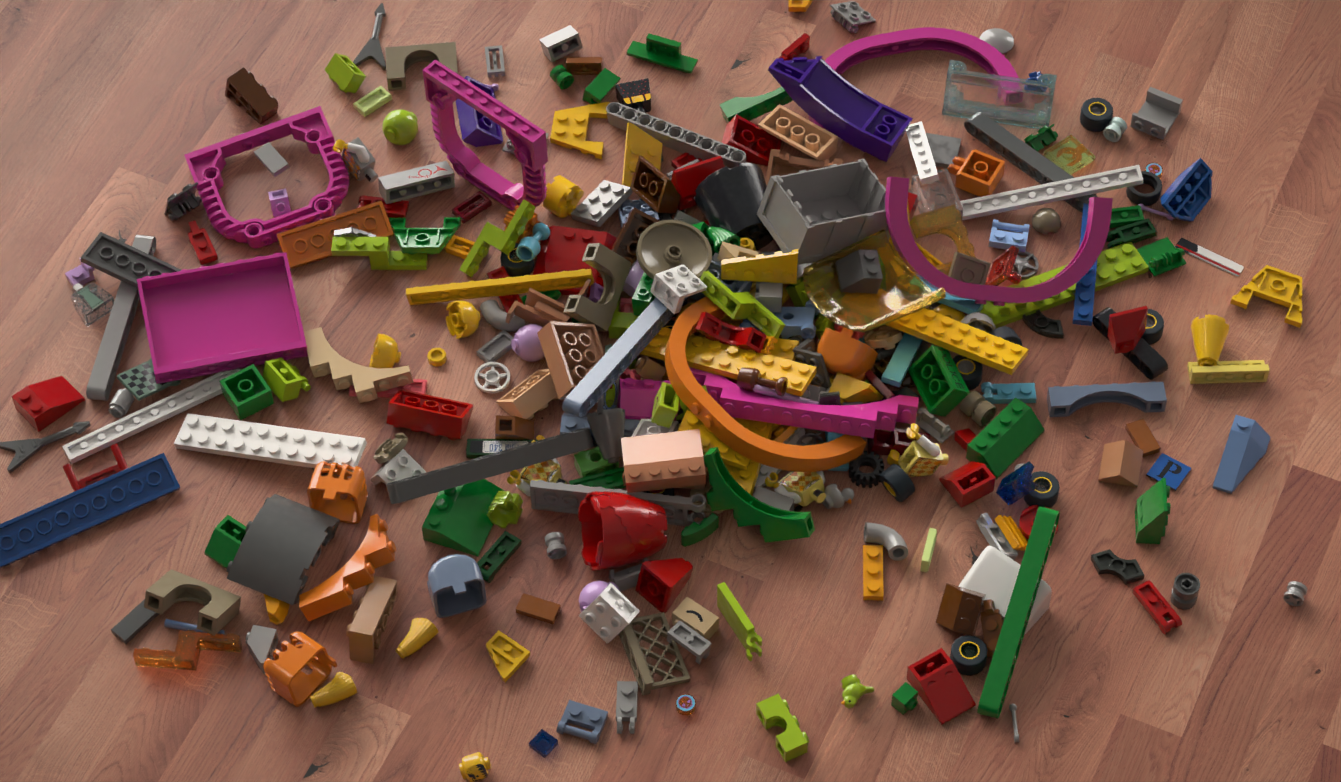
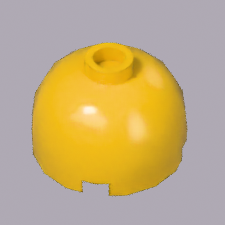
(462, 319)
(385, 352)

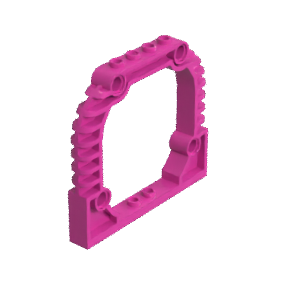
(306, 127)
(529, 140)

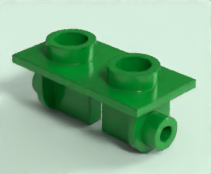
(1045, 135)

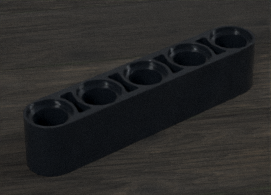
(1142, 356)

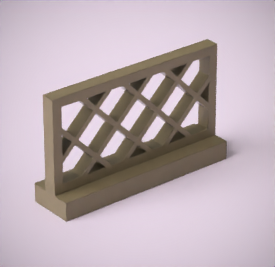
(638, 660)

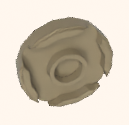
(390, 448)

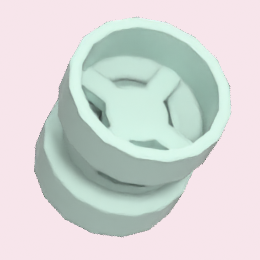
(1115, 129)

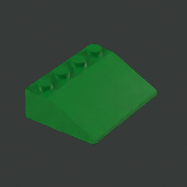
(460, 517)

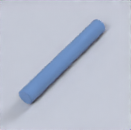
(184, 626)

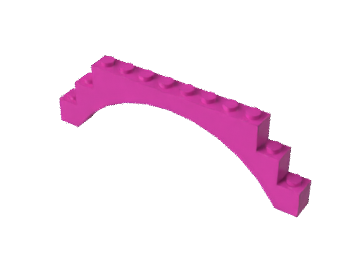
(843, 419)

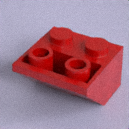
(969, 482)

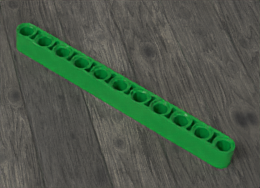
(1018, 612)

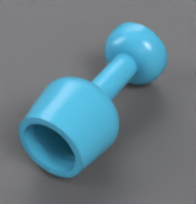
(529, 246)

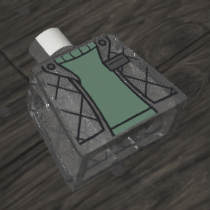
(91, 302)

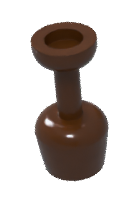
(750, 377)

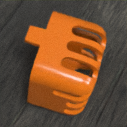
(326, 490)
(291, 662)

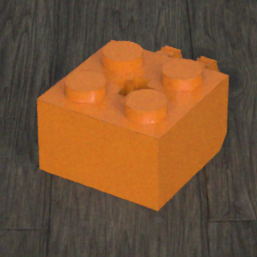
(977, 173)

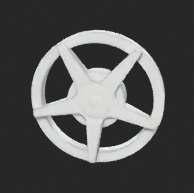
(492, 377)

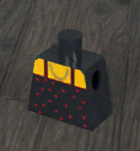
(635, 94)

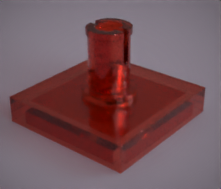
(1002, 268)

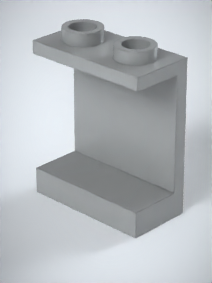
(1157, 113)

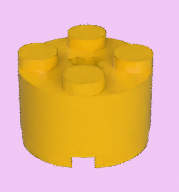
(562, 197)

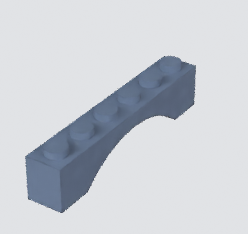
(1144, 396)

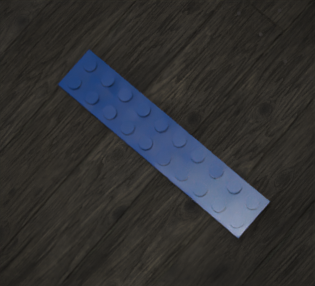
(86, 508)

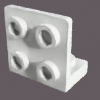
(675, 285)
(397, 468)
(609, 613)

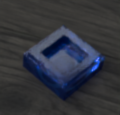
(543, 743)

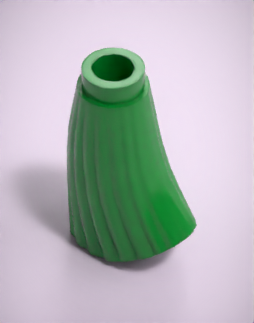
(719, 234)

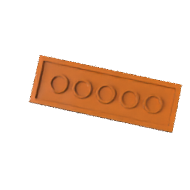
(314, 240)

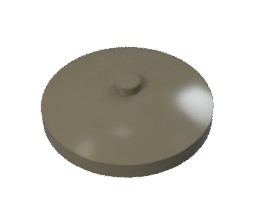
(671, 245)

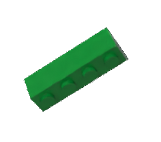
(1005, 437)

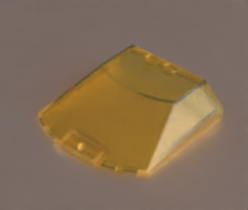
(897, 297)

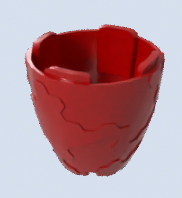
(620, 529)

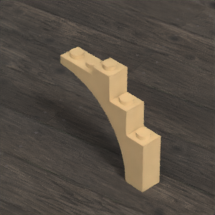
(366, 380)

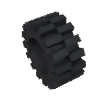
(866, 478)

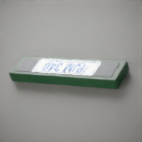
(482, 447)

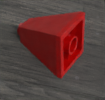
(663, 581)

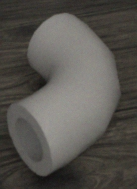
(497, 317)
(888, 538)

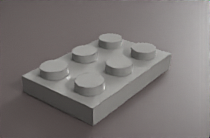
(601, 203)

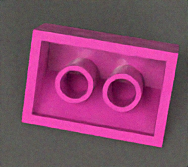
(638, 397)

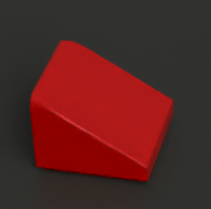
(964, 437)

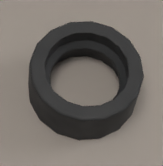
(1146, 199)

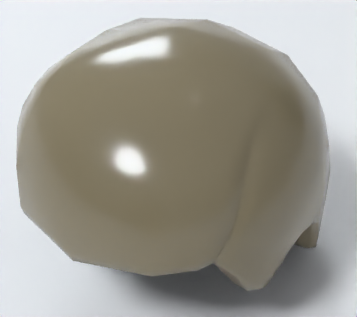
(1046, 221)

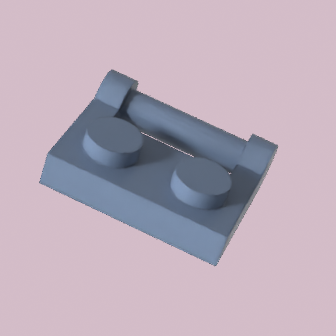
(582, 716)

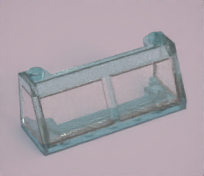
(999, 97)

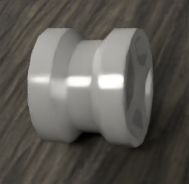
(1295, 593)

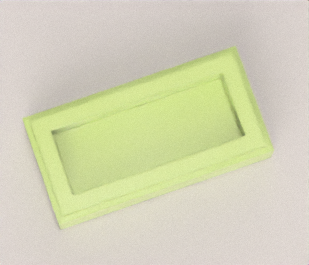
(372, 101)
(928, 550)

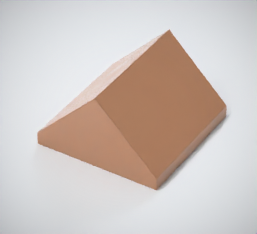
(1121, 463)

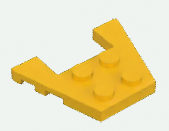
(571, 128)
(1276, 287)

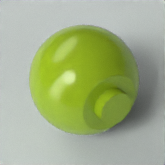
(400, 127)

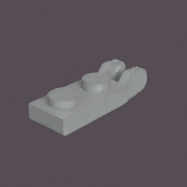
(626, 704)

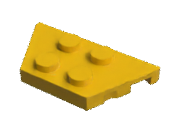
(639, 144)

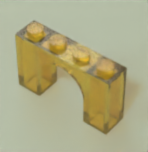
(946, 222)

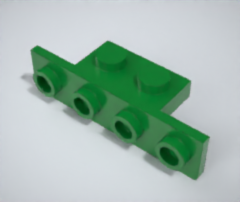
(662, 52)

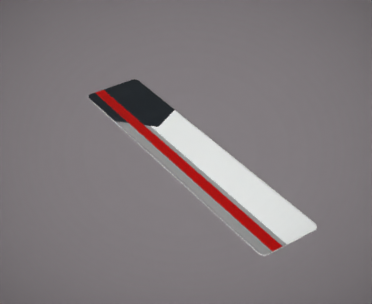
(1209, 257)

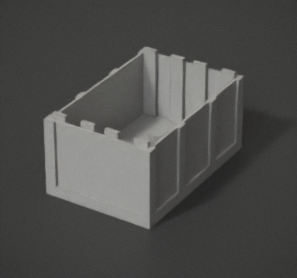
(823, 209)

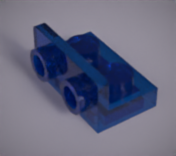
(1017, 484)

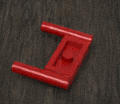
(76, 485)

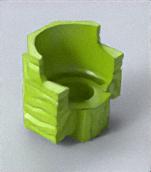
(505, 509)

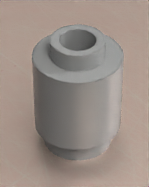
(121, 403)

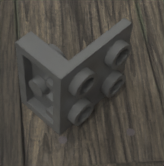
(807, 354)

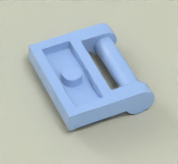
(1006, 239)

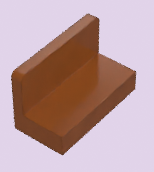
(584, 65)

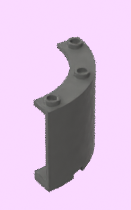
(281, 548)

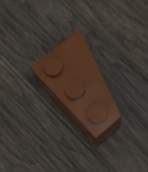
(251, 95)

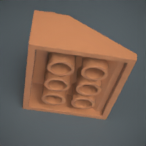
(569, 353)
(663, 461)

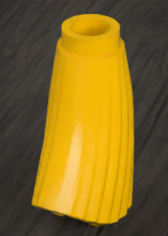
(420, 633)
(339, 688)

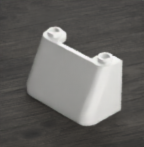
(996, 577)

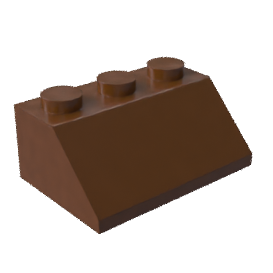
(654, 187)

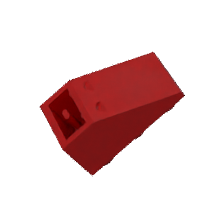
(940, 686)

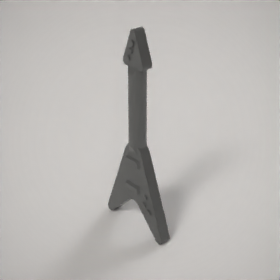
(373, 49)
(27, 448)

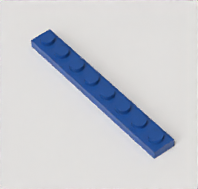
(1085, 286)

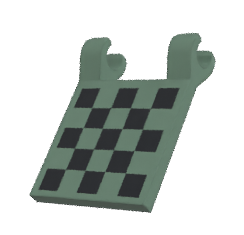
(142, 382)

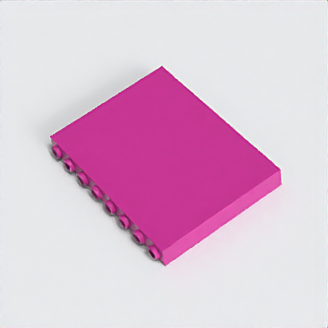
(221, 317)

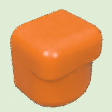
(845, 354)

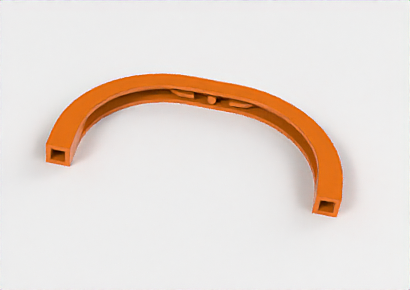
(737, 437)

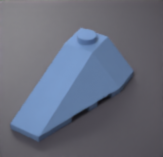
(1242, 451)

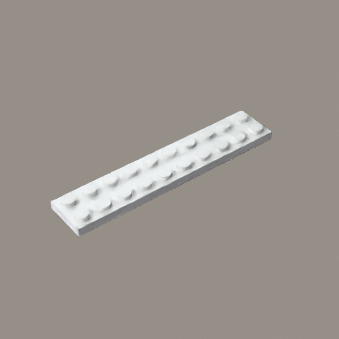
(268, 442)

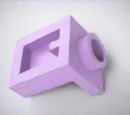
(279, 202)
(80, 274)

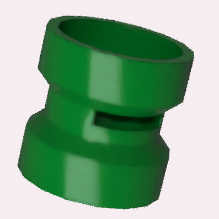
(562, 77)

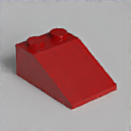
(750, 139)
(46, 401)

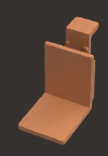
(541, 309)

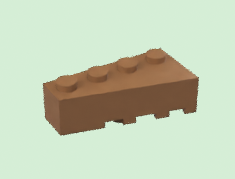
(371, 619)

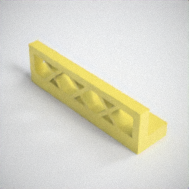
(1229, 372)

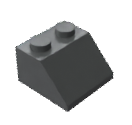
(859, 272)

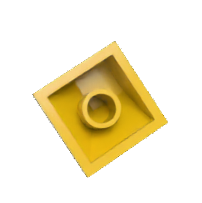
(854, 390)

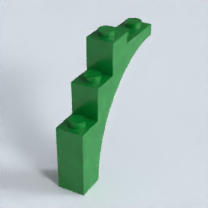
(748, 511)

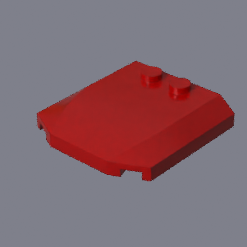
(565, 251)

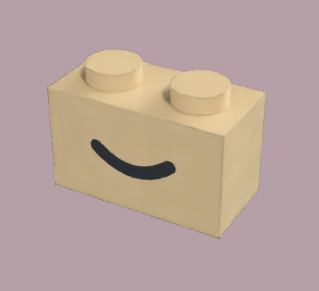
(696, 617)

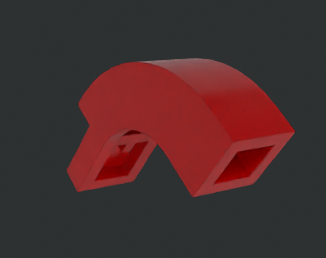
(727, 334)

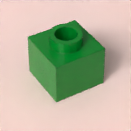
(904, 698)

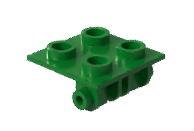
(1162, 256)

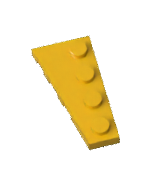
(771, 268)

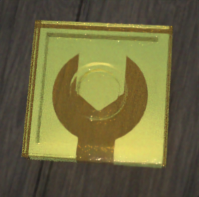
(1069, 155)

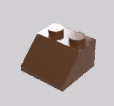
(960, 609)

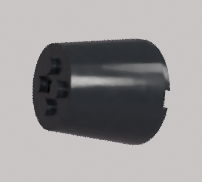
(732, 201)

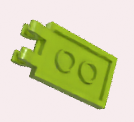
(738, 620)

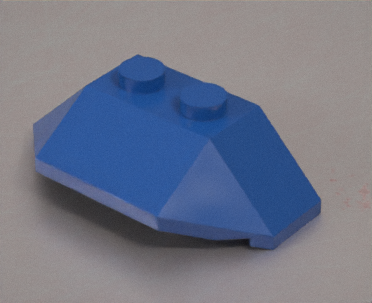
(1189, 192)

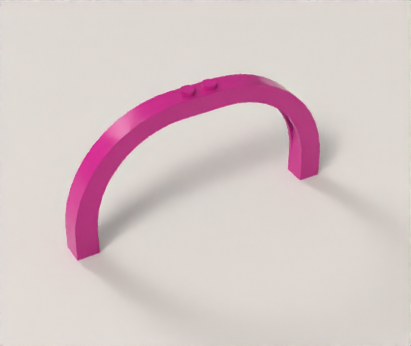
(921, 39)
(1093, 242)

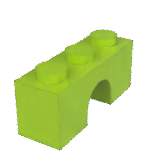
(776, 712)

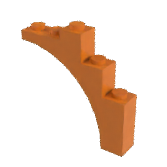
(357, 572)

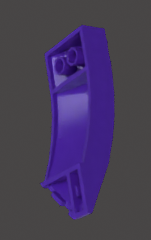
(841, 105)

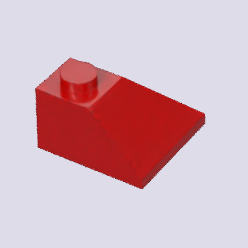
(1127, 329)

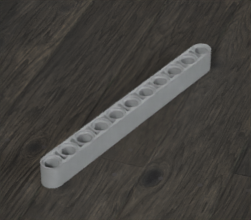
(117, 331)

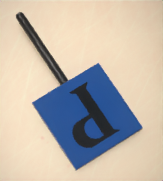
(1170, 469)

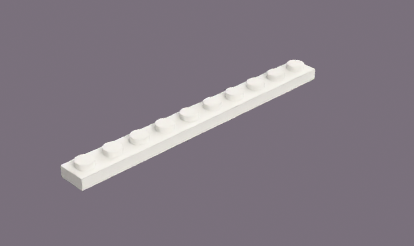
(1051, 192)
(145, 417)

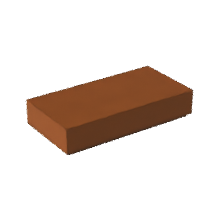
(1143, 437)
(538, 608)

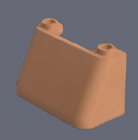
(784, 165)

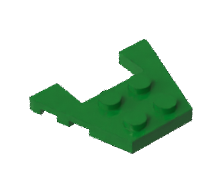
(424, 239)

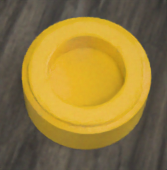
(437, 357)

